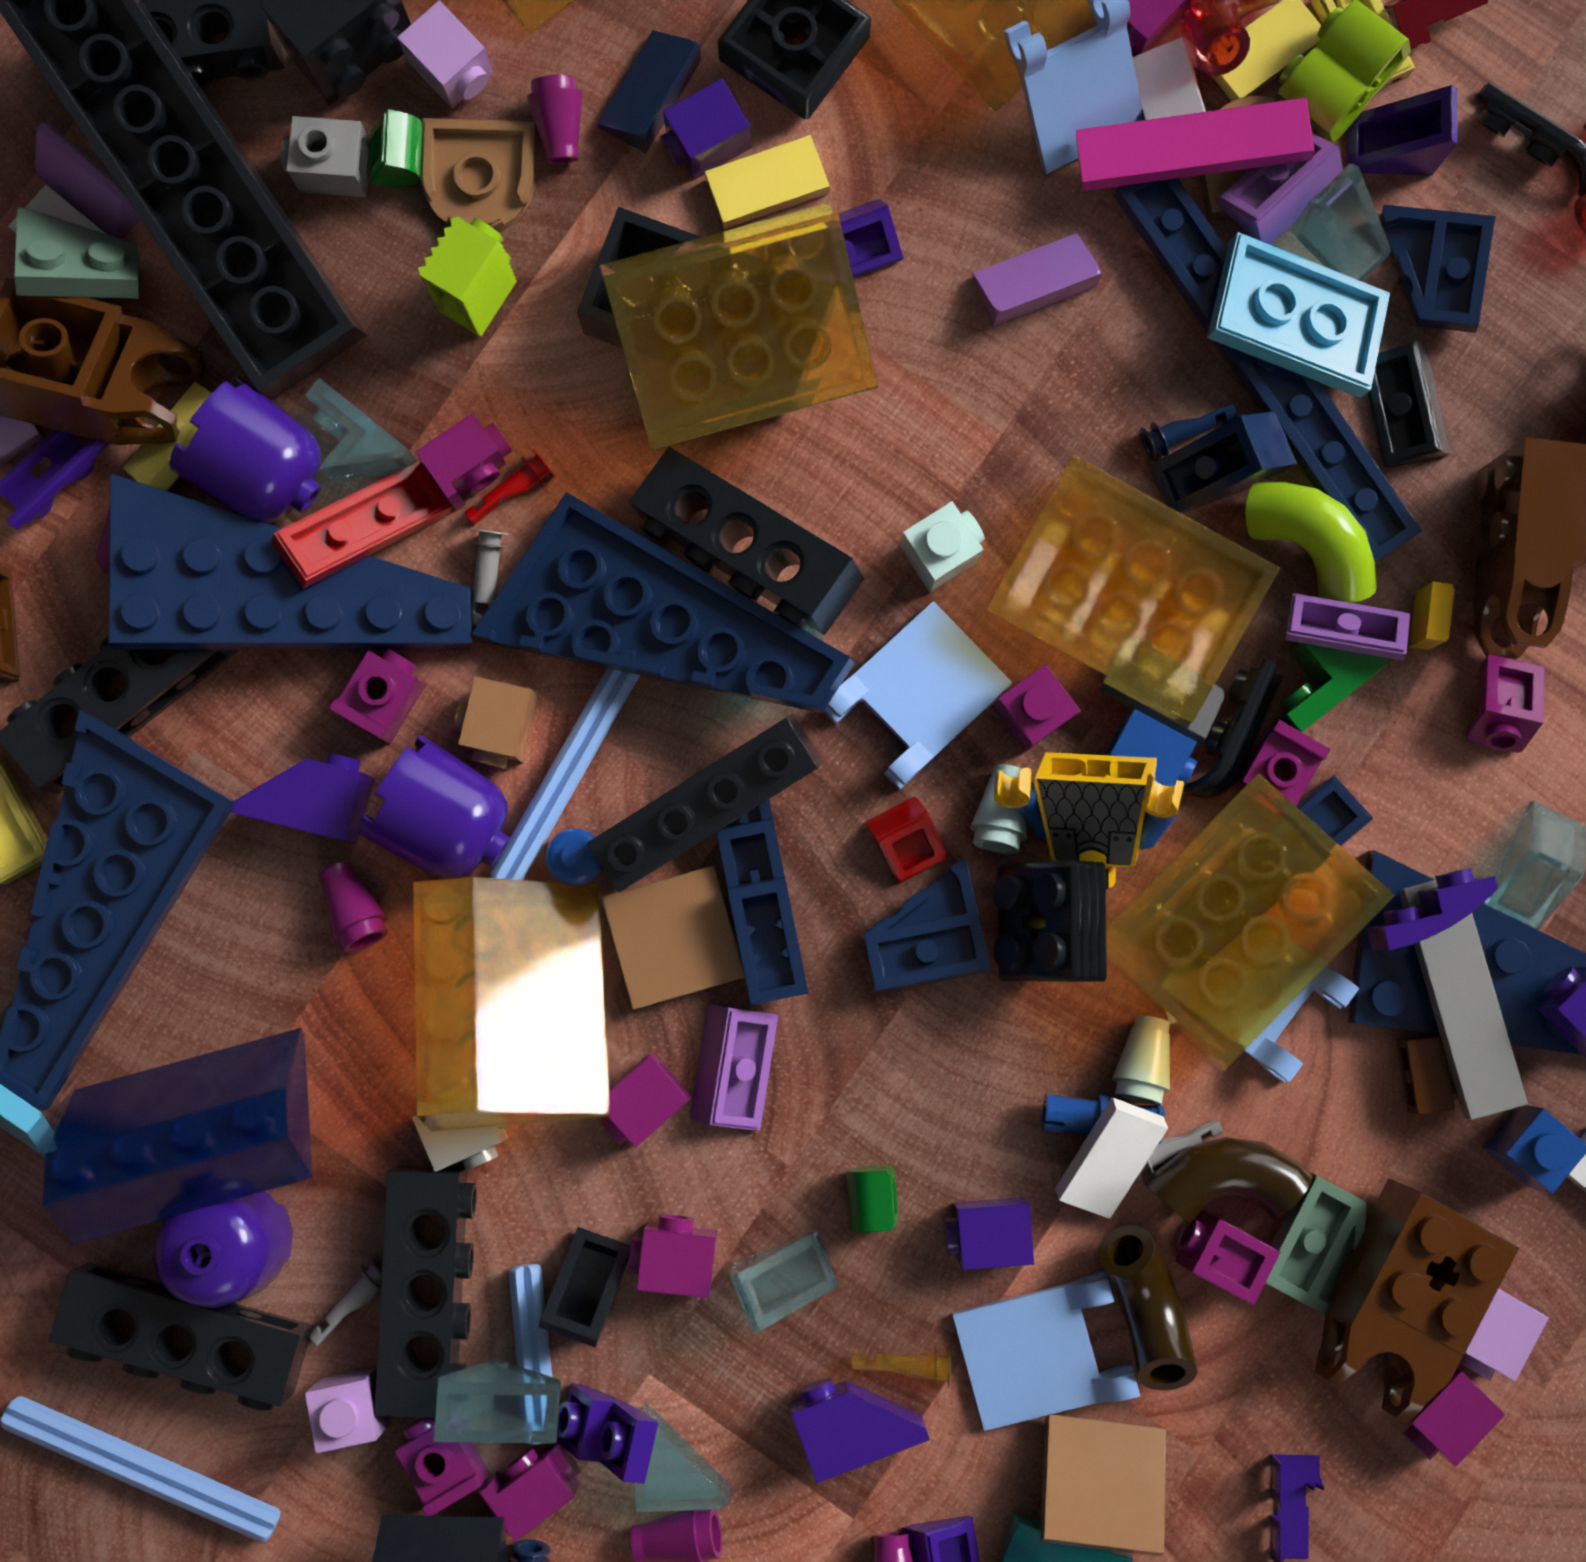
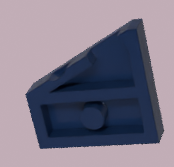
(1440, 263)
(930, 937)

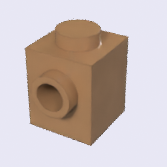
(495, 722)

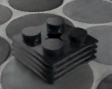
(795, 73)
(1051, 921)

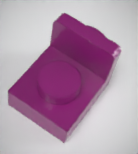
(1508, 704)
(1226, 1256)

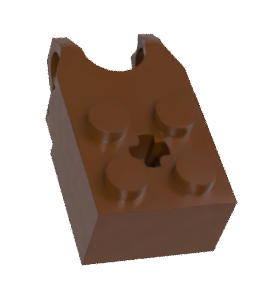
(87, 368)
(1528, 541)
(1412, 1293)

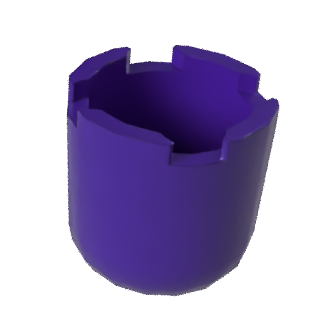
(250, 455)
(438, 813)
(246, 1246)

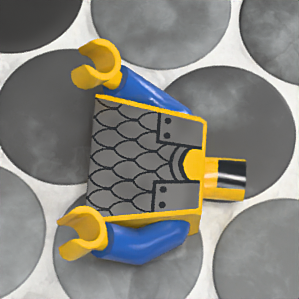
(1093, 806)

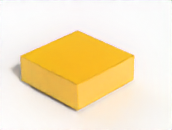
(1431, 615)

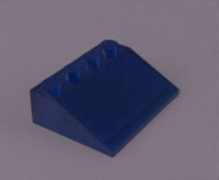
(180, 1138)

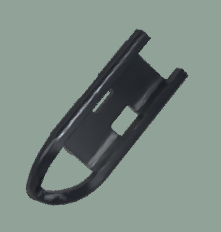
(1545, 137)
(1233, 741)

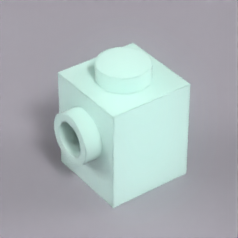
(943, 545)

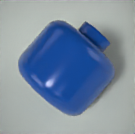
(571, 858)

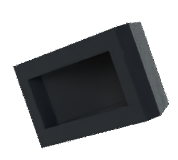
(586, 1287)

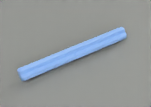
(564, 775)
(140, 1468)

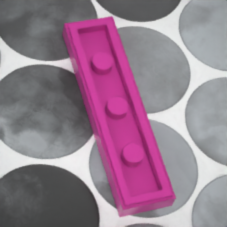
(1194, 144)

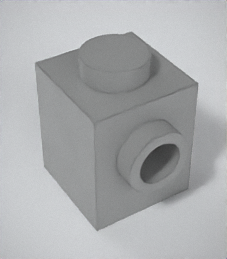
(327, 156)
(470, 1145)

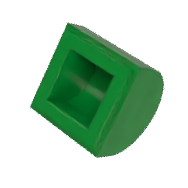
(396, 150)
(872, 1198)

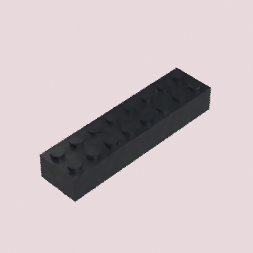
(189, 184)

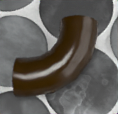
(1230, 1169)
(1149, 1307)

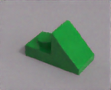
(1336, 677)

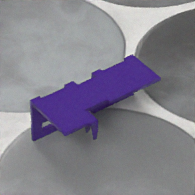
(1291, 1520)

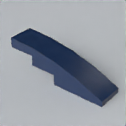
(761, 907)

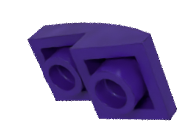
(1442, 906)
(607, 1432)

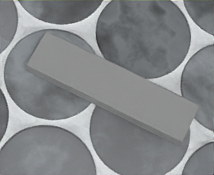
(1468, 1016)

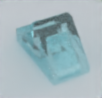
(366, 446)

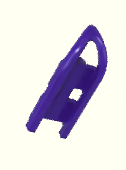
(35, 496)

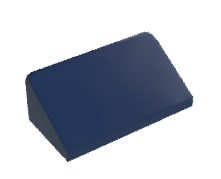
(649, 88)

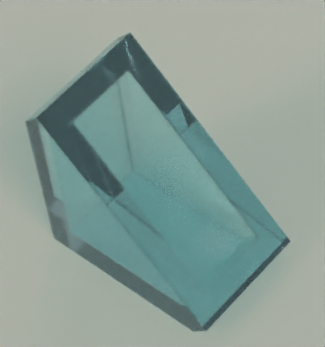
(1344, 227)
(1540, 866)
(782, 1280)
(497, 1405)
(678, 1475)

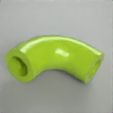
(1323, 529)

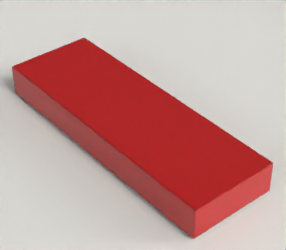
(361, 524)

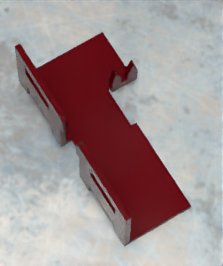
(1416, 15)

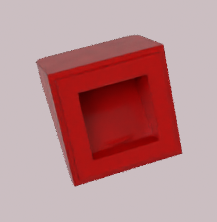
(907, 839)

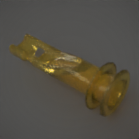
(911, 1366)

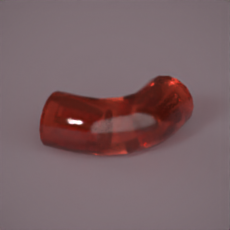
(1216, 34)

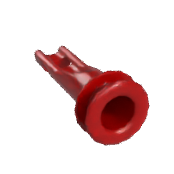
(511, 487)

